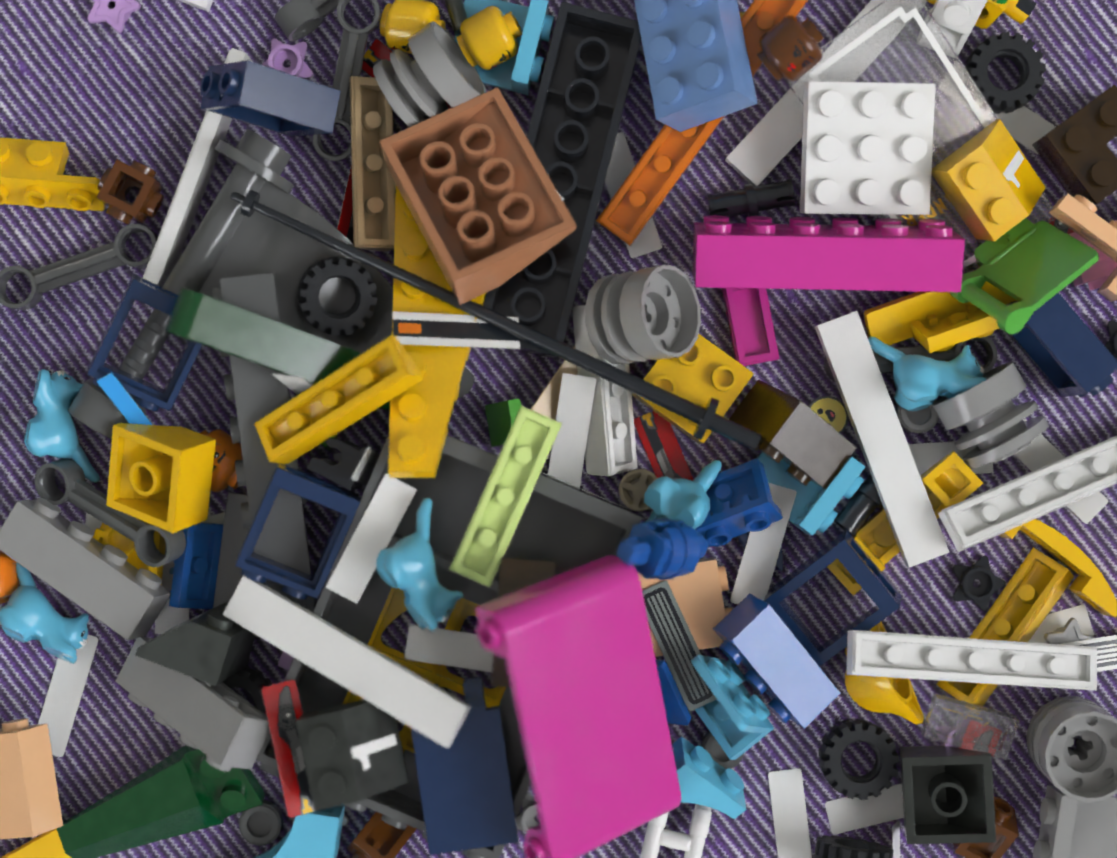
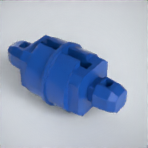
(663, 549)

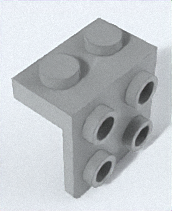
(1076, 827)

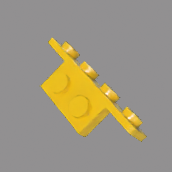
(34, 177)
(932, 319)

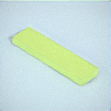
(505, 496)

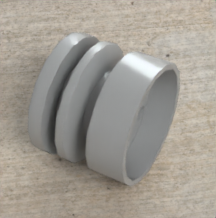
(436, 76)
(643, 315)
(992, 417)
(1091, 768)

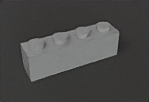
(83, 568)
(204, 714)

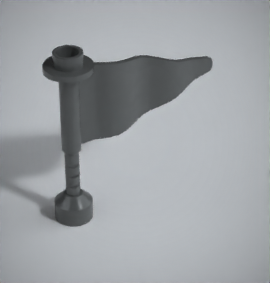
(244, 245)

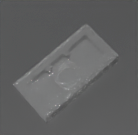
(970, 726)

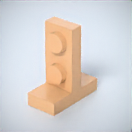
(1080, 217)

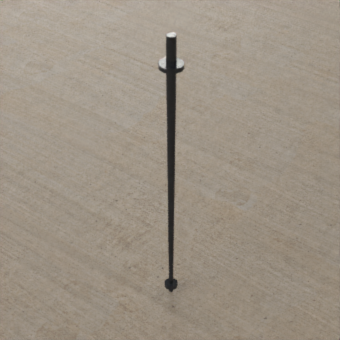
(703, 417)

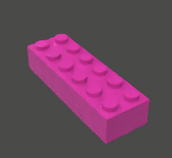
(827, 256)

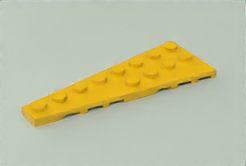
(423, 411)

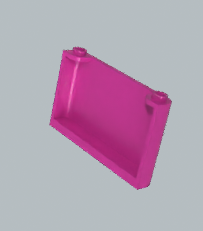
(585, 705)

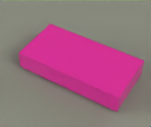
(750, 325)

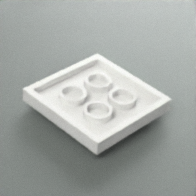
(867, 148)

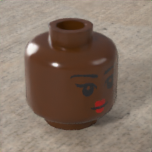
(791, 48)

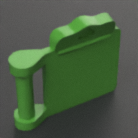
(1028, 265)

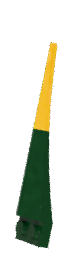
(161, 803)

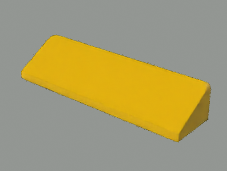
(337, 401)
(1016, 614)

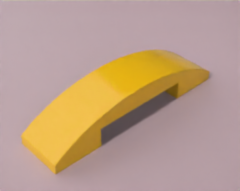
(945, 484)
(1089, 583)

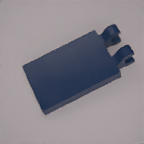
(468, 784)

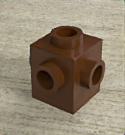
(117, 183)

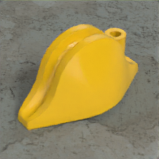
(885, 693)

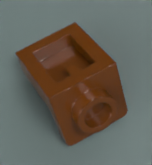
(1006, 834)
(379, 839)

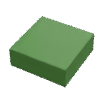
(500, 420)

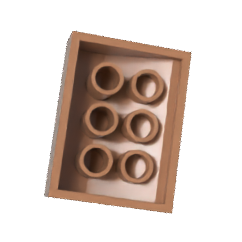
(477, 193)

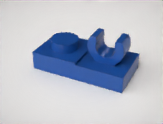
(197, 567)

